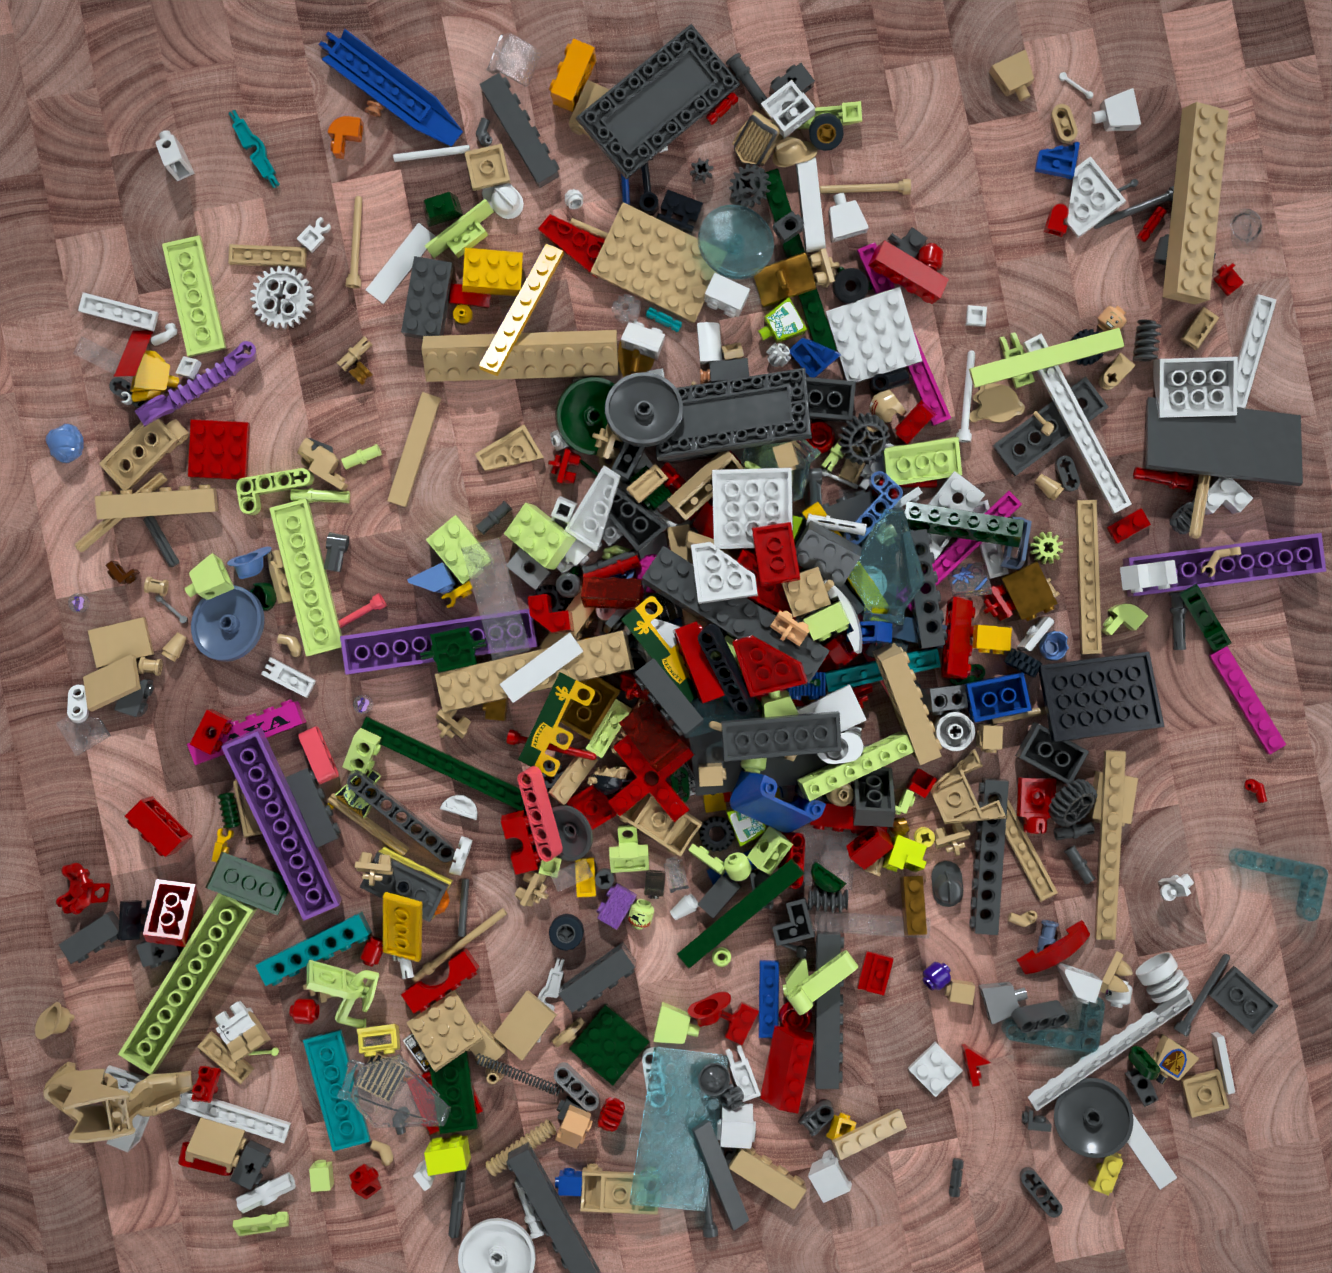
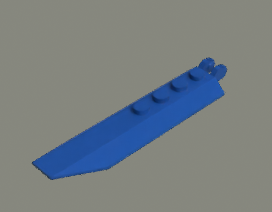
(390, 87)

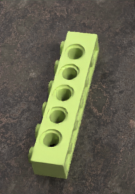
(871, 759)

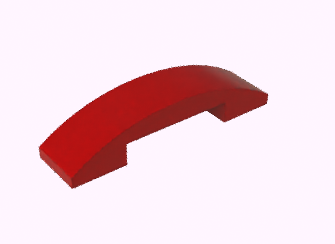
(1057, 951)

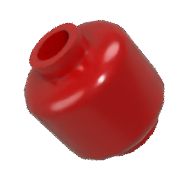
(931, 256)
(304, 1011)

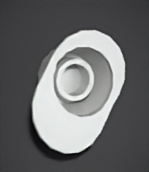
(504, 200)
(851, 750)

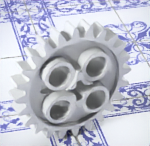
(264, 295)

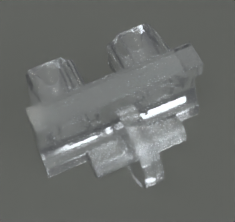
(675, 874)

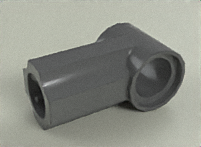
(813, 487)
(336, 547)

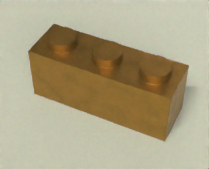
(913, 905)

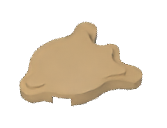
(996, 403)

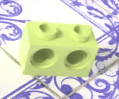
(360, 751)

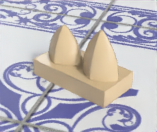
(1113, 982)

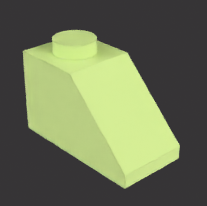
(796, 975)

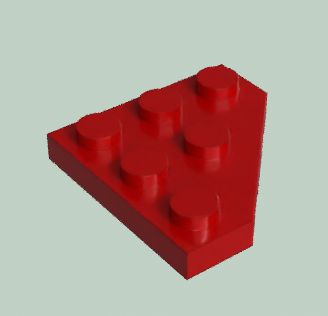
(766, 667)

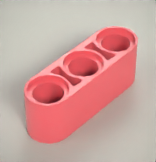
(318, 755)

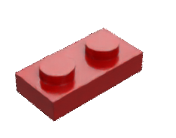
(1128, 526)

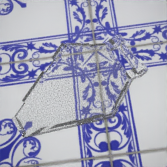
(393, 1094)

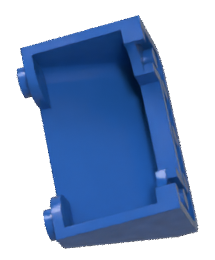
(756, 799)

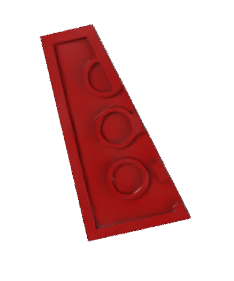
(573, 241)

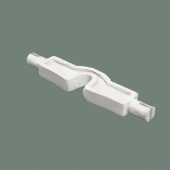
(553, 985)

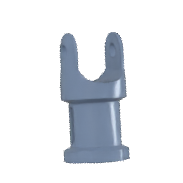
(1047, 935)

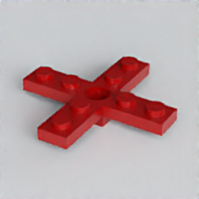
(639, 788)

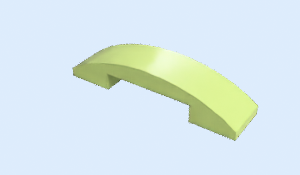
(848, 113)

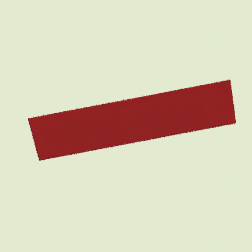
(133, 353)

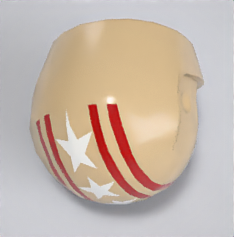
(886, 405)

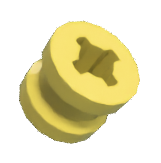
(921, 834)

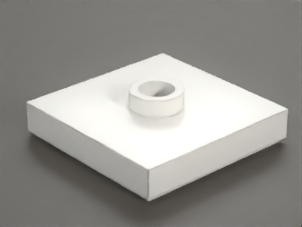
(1035, 633)

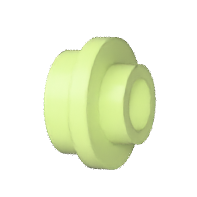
(721, 963)

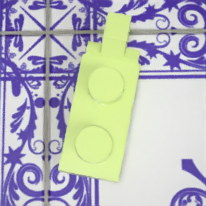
(260, 1224)

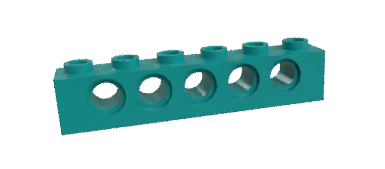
(268, 967)

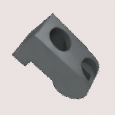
(1142, 1087)

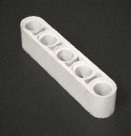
(810, 205)

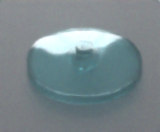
(735, 241)

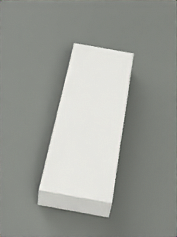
(1223, 1062)

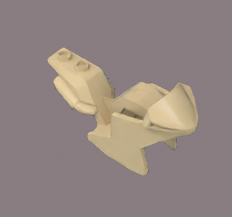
(76, 1091)

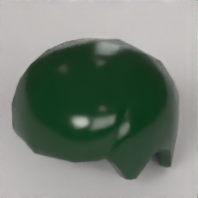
(265, 594)

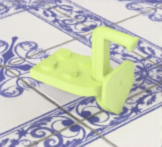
(343, 984)

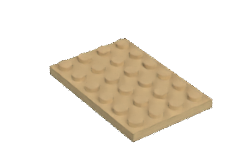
(654, 263)

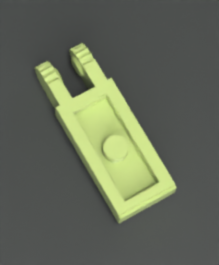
(1021, 380)

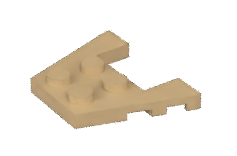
(956, 798)

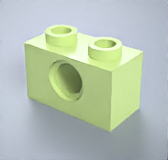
(769, 850)

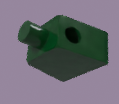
(442, 208)

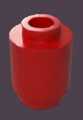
(372, 951)

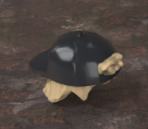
(609, 780)

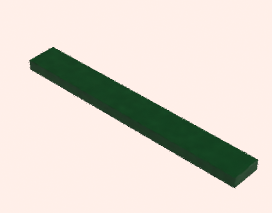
(740, 913)

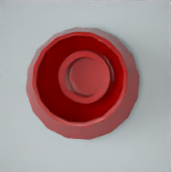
(822, 436)
(791, 1019)

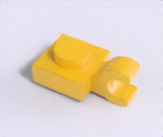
(462, 591)
(221, 844)

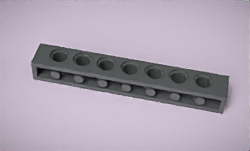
(990, 924)

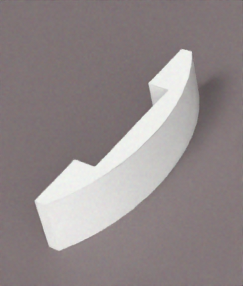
(855, 636)

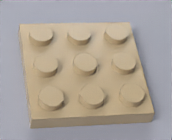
(445, 1030)

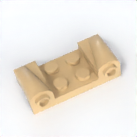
(653, 820)
(609, 1192)

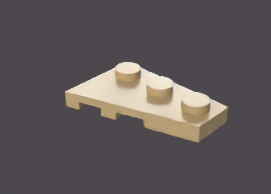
(510, 450)

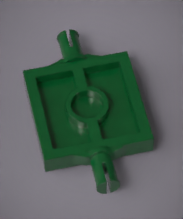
(453, 649)

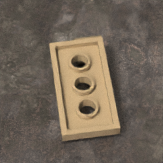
(167, 439)

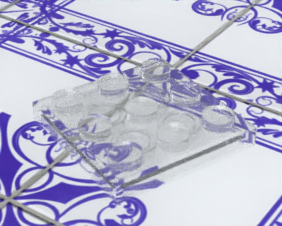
(829, 851)

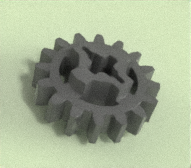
(758, 182)

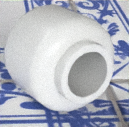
(1119, 999)

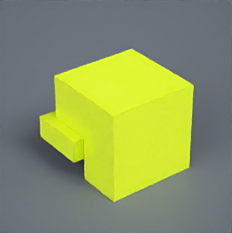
(905, 854)

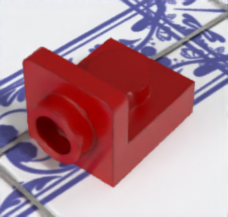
(1228, 279)

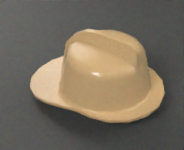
(793, 151)
(53, 1021)

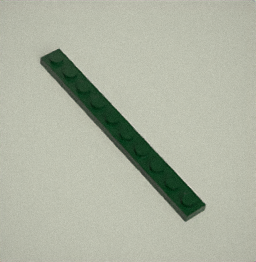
(810, 300)
(445, 764)

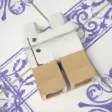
(241, 1032)

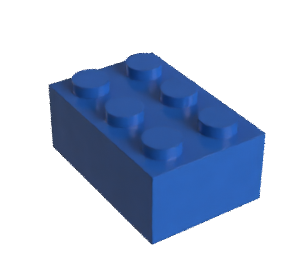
(997, 697)

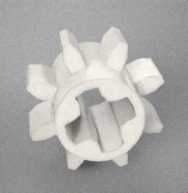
(778, 355)

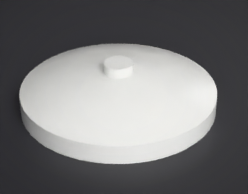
(497, 1247)

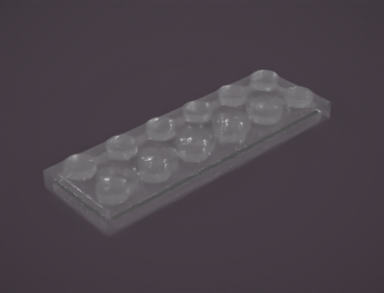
(496, 599)

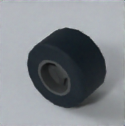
(566, 932)

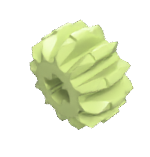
(1053, 547)

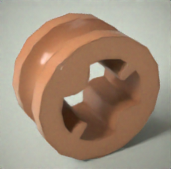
(374, 108)
(704, 376)

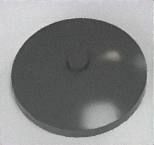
(644, 409)
(1094, 1118)

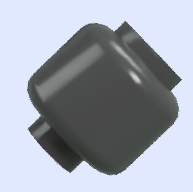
(562, 583)

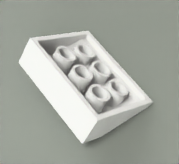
(1196, 386)

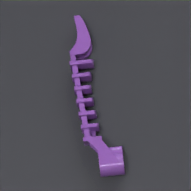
(232, 364)

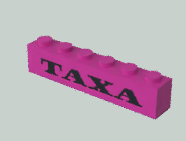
(272, 723)

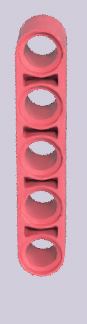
(540, 813)

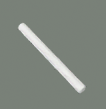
(431, 153)

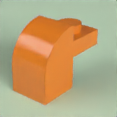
(344, 129)

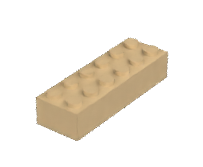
(907, 703)

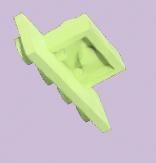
(463, 233)

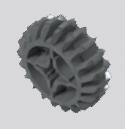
(857, 431)
(1072, 802)

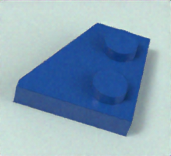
(1058, 161)
(813, 356)

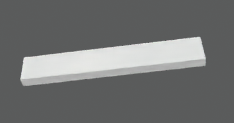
(1253, 345)

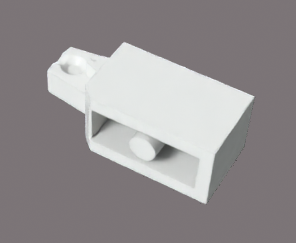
(576, 555)

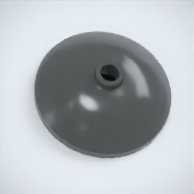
(575, 841)

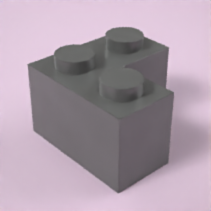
(799, 926)

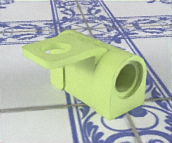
(628, 855)

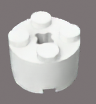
(961, 738)

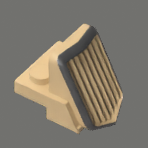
(756, 140)

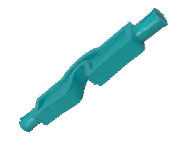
(250, 140)

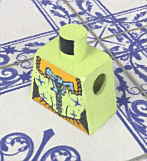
(353, 800)

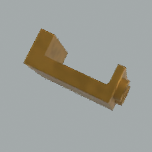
(1029, 591)

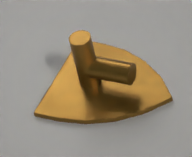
(633, 362)

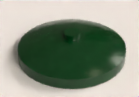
(582, 413)

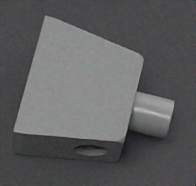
(1001, 1000)

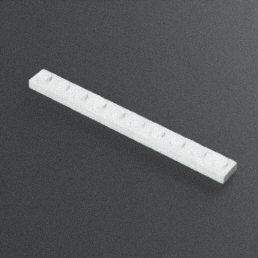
(1081, 431)
(1109, 1050)
(216, 1110)

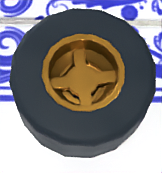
(830, 137)

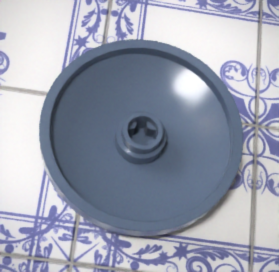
(228, 624)

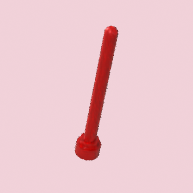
(515, 737)

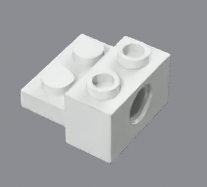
(788, 108)

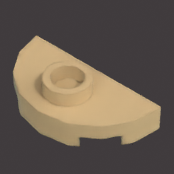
(569, 1033)

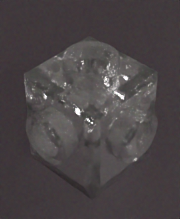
(629, 315)

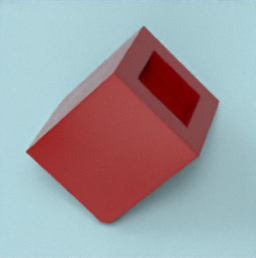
(921, 783)

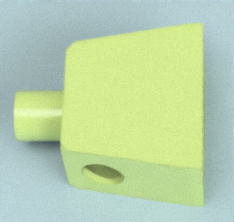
(209, 578)
(778, 704)
(674, 1025)

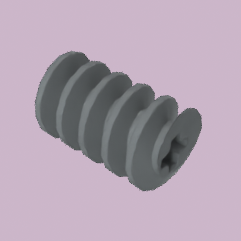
(1146, 342)
(827, 900)

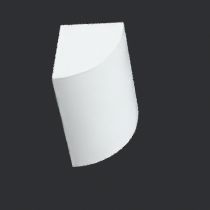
(709, 342)

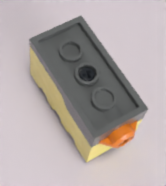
(412, 882)

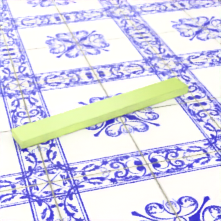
(1046, 357)

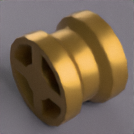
(360, 373)

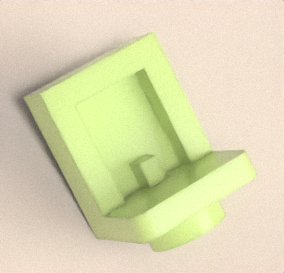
(907, 799)

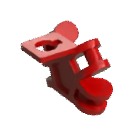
(80, 889)

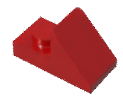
(973, 1059)

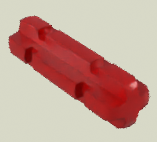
(722, 108)
(1151, 224)

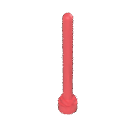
(376, 602)

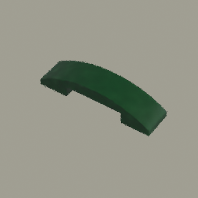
(1205, 618)

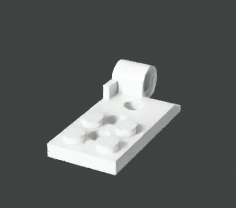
(943, 498)

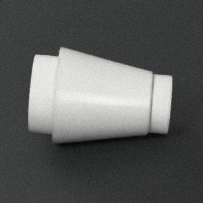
(685, 906)

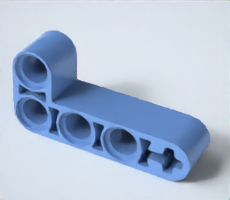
(883, 498)

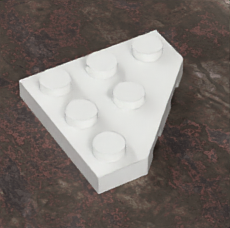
(1091, 198)
(719, 575)

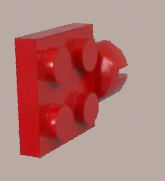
(1034, 802)

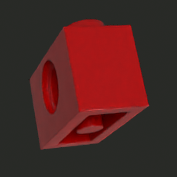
(202, 738)

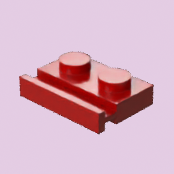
(875, 973)

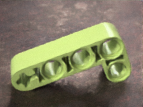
(275, 486)
(821, 981)

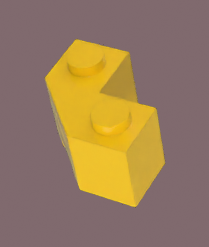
(991, 638)

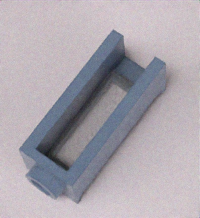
(1014, 556)

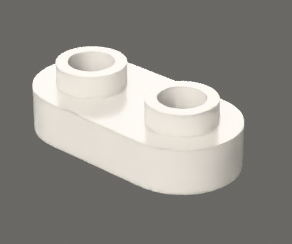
(77, 702)

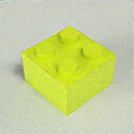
(447, 1154)

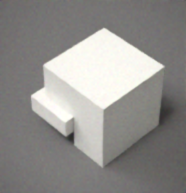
(736, 1127)
(829, 1177)

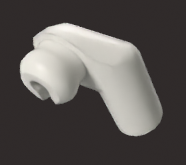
(163, 337)

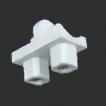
(1175, 887)

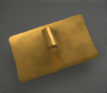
(785, 279)

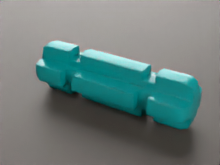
(663, 319)

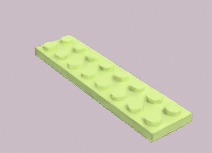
(306, 577)

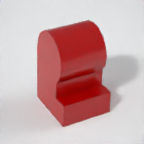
(1055, 219)

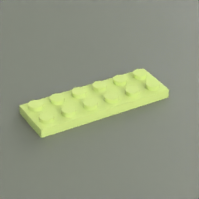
(194, 296)

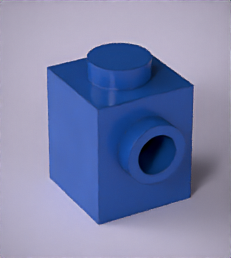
(569, 1182)

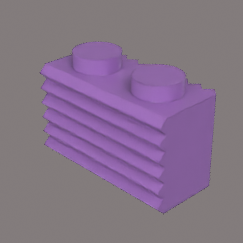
(616, 906)

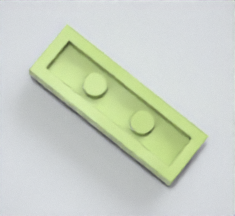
(608, 728)

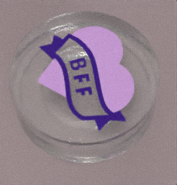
(78, 603)
(362, 704)

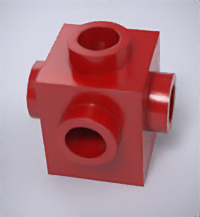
(365, 1181)

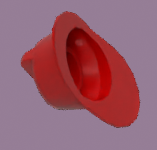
(709, 1009)

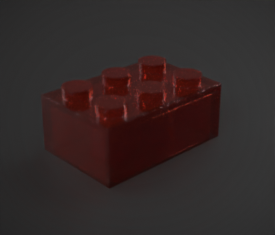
(653, 735)

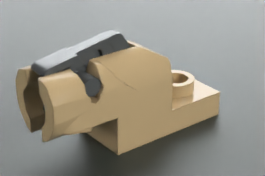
(323, 461)

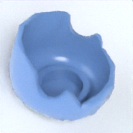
(1053, 645)

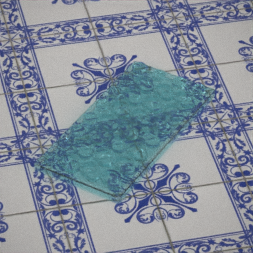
(668, 1159)

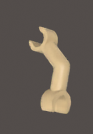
(1216, 555)

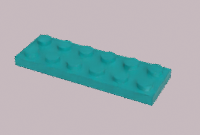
(328, 1066)

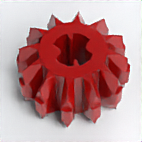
(611, 1114)

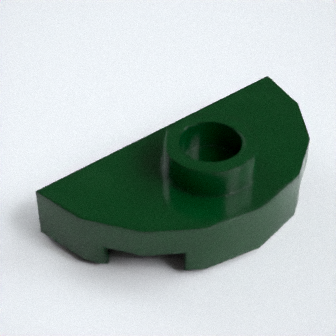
(826, 879)

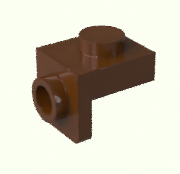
(117, 573)

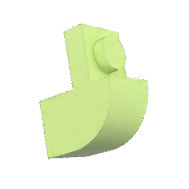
(1124, 614)

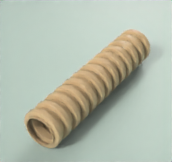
(535, 1138)

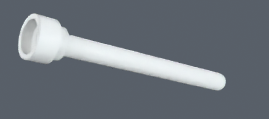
(964, 433)

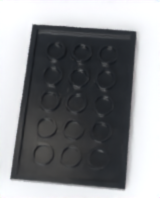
(1100, 696)

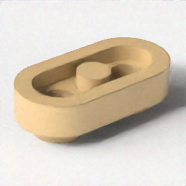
(1063, 124)

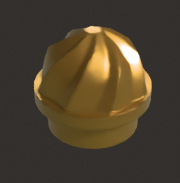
(900, 827)

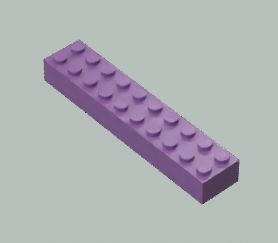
(1256, 562)
(403, 645)
(281, 823)

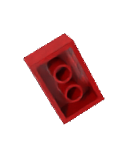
(158, 826)
(170, 913)

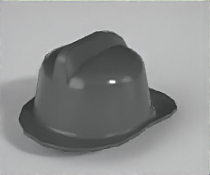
(947, 883)

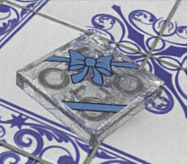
(970, 580)

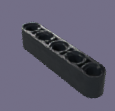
(722, 661)

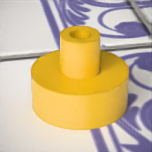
(464, 318)

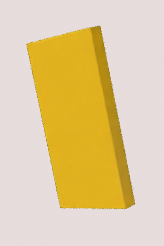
(402, 926)

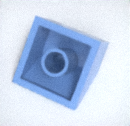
(435, 579)

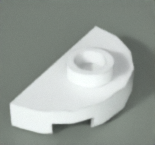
(460, 805)

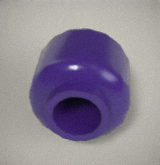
(936, 976)

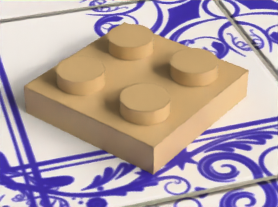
(487, 167)
(807, 593)
(1204, 1093)

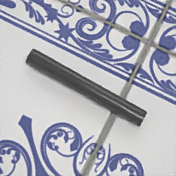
(463, 907)

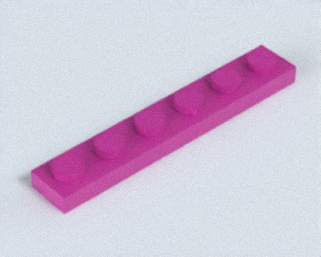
(1247, 700)

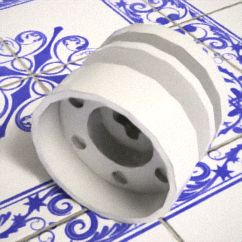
(1162, 977)

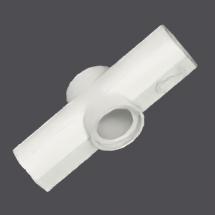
(265, 1192)

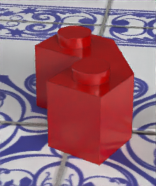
(541, 610)

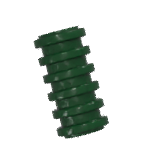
(228, 810)

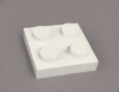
(935, 1069)

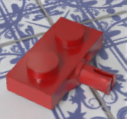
(740, 1022)

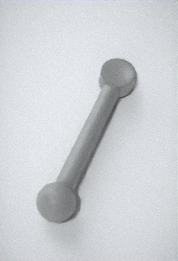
(183, 619)

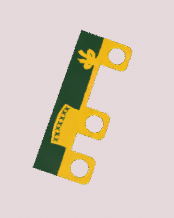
(668, 658)
(547, 723)

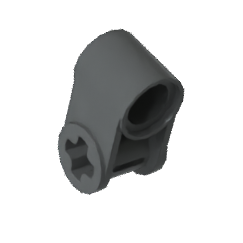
(814, 1119)

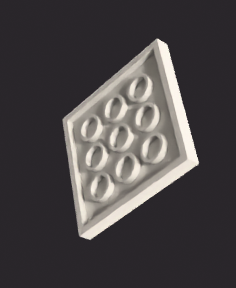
(874, 335)
(748, 501)

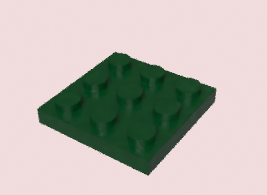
(609, 1044)

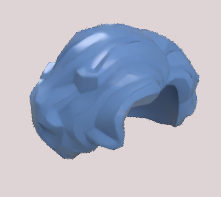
(65, 443)

